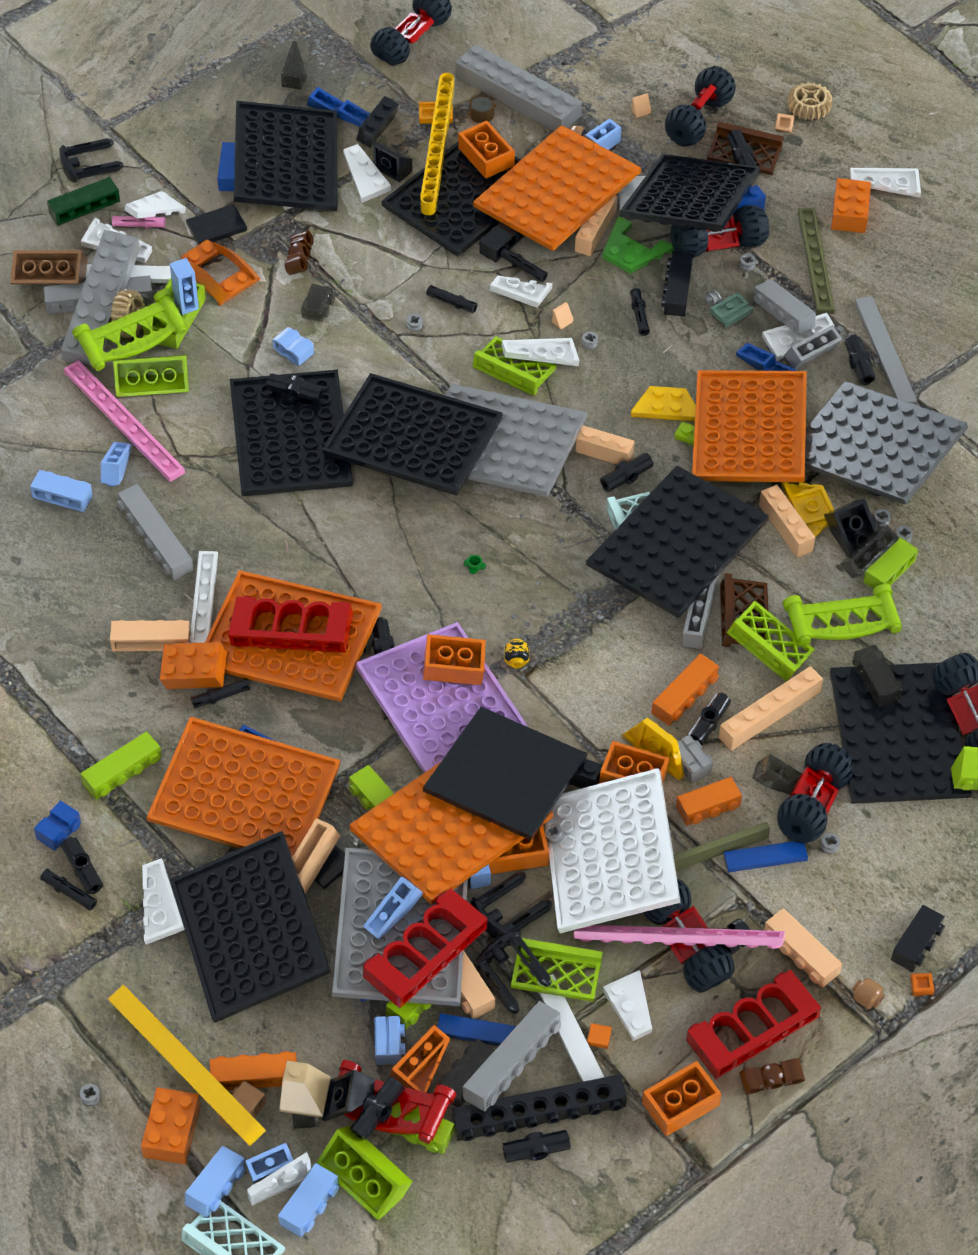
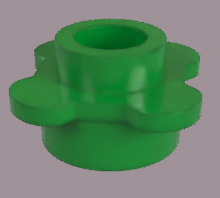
(474, 564)

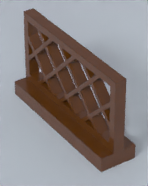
(753, 137)
(728, 605)

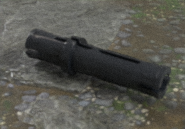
(517, 261)
(455, 300)
(638, 306)
(212, 696)
(62, 885)

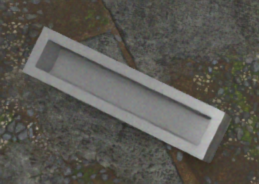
(784, 306)

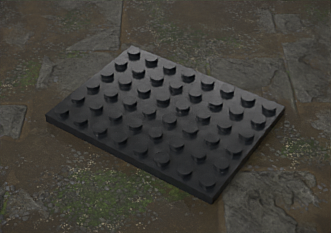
(285, 156)
(690, 192)
(456, 222)
(413, 434)
(284, 438)
(677, 541)
(901, 747)
(249, 926)

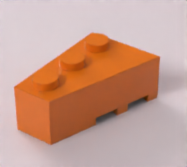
(422, 1061)

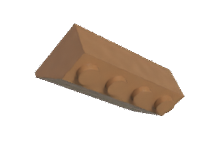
(48, 267)

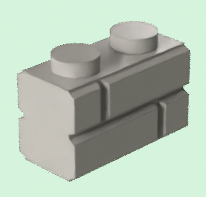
(694, 761)

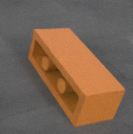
(708, 801)

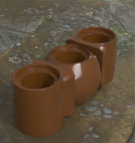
(299, 253)
(772, 1076)

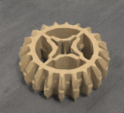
(809, 101)
(126, 303)

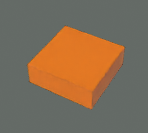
(922, 984)
(599, 1036)

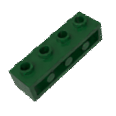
(83, 201)

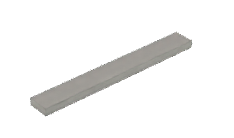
(885, 350)

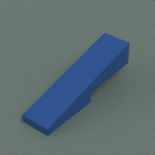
(345, 110)
(761, 359)

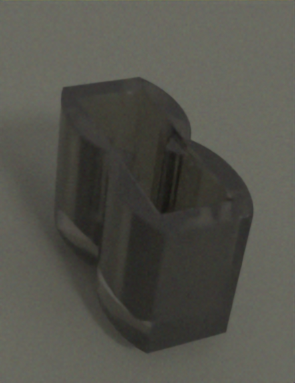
(317, 303)

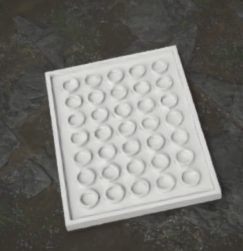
(613, 852)

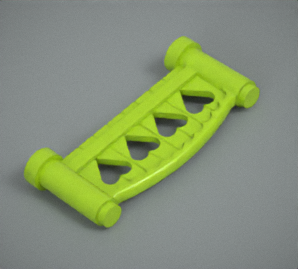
(93, 340)
(880, 604)

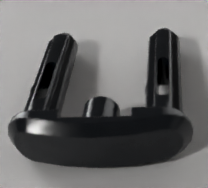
(69, 164)
(496, 929)
(496, 950)

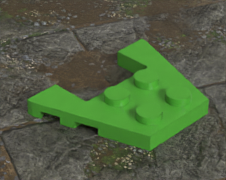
(627, 252)

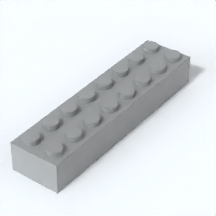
(517, 88)
(106, 277)

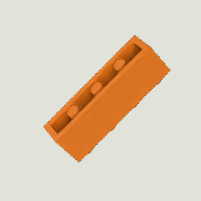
(685, 689)
(258, 1070)

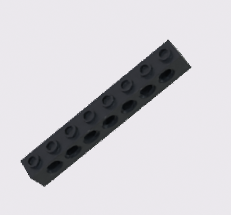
(547, 1099)

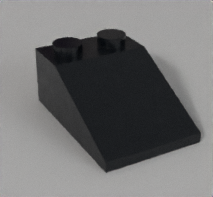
(851, 524)

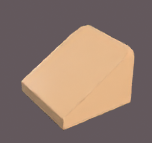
(641, 105)
(784, 122)
(562, 316)

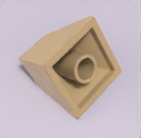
(304, 1090)

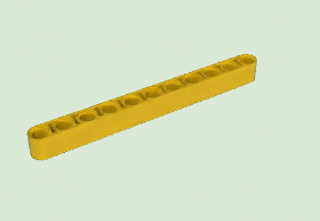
(437, 144)
(187, 1065)

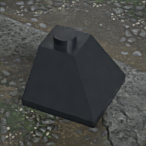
(391, 162)
(347, 1093)

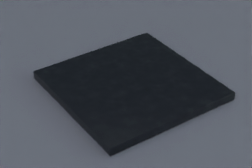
(505, 773)

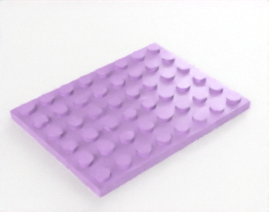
(429, 712)

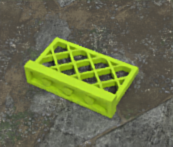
(511, 372)
(762, 648)
(578, 957)

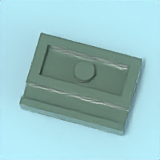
(731, 310)

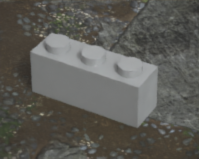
(813, 347)

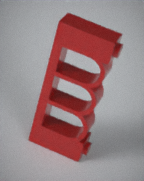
(248, 610)
(397, 986)
(785, 988)

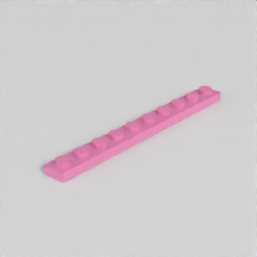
(124, 421)
(687, 936)

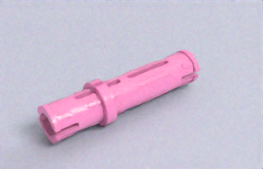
(129, 221)

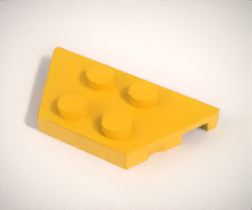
(666, 404)
(810, 503)
(654, 739)

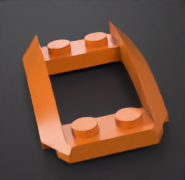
(231, 286)

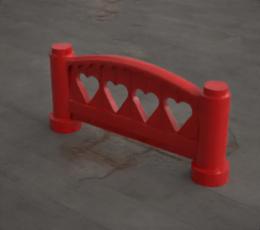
(431, 1108)

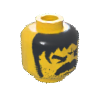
(516, 653)

